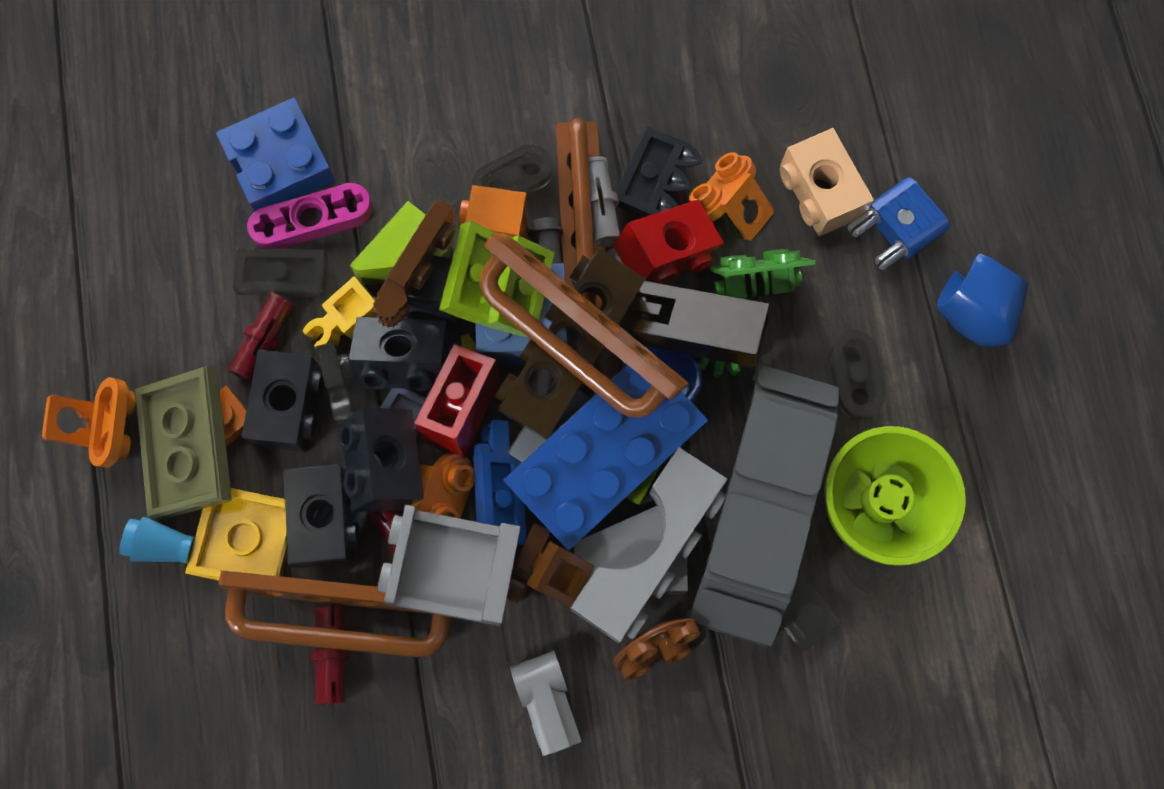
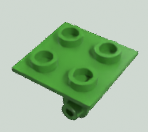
(781, 273)

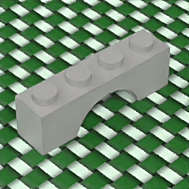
(616, 596)

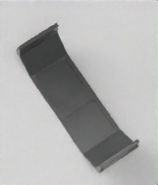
(767, 507)

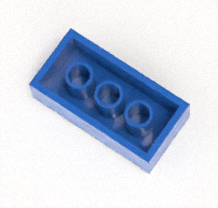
(600, 459)

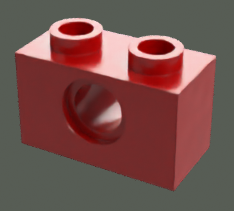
(669, 243)
(458, 401)

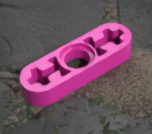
(336, 195)

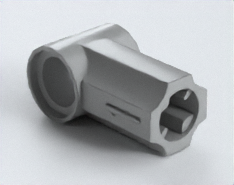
(543, 693)

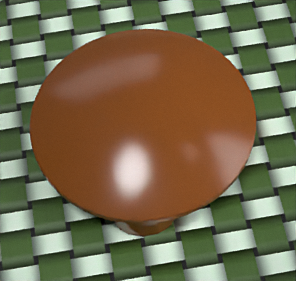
(661, 640)

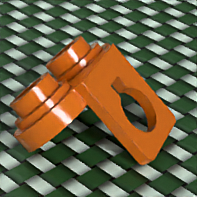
(728, 188)
(104, 422)
(446, 485)

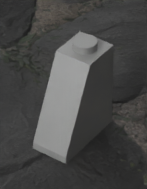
(630, 545)

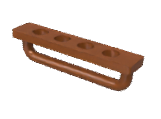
(580, 142)
(663, 380)
(243, 584)

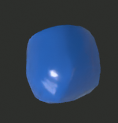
(984, 304)

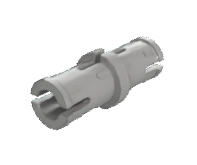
(606, 226)

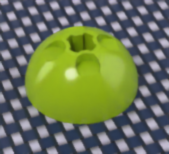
(913, 482)

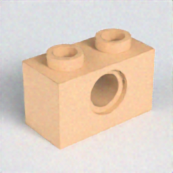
(826, 160)

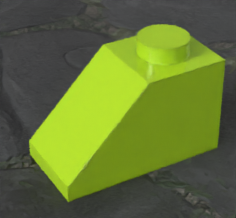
(384, 250)

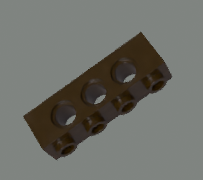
(540, 413)

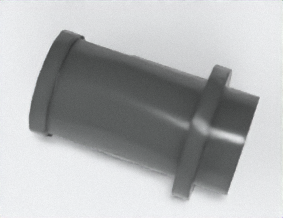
(546, 234)

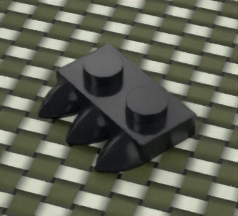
(654, 172)

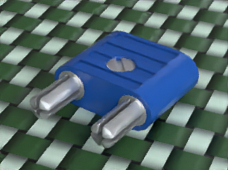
(905, 219)

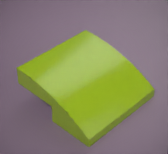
(462, 290)

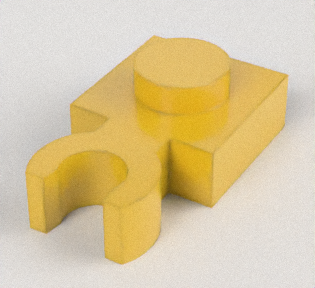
(342, 309)

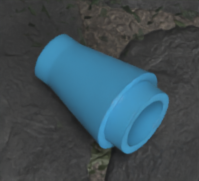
(153, 542)

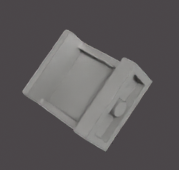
(449, 566)

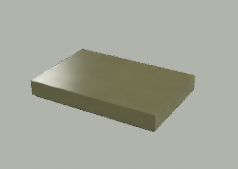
(183, 444)

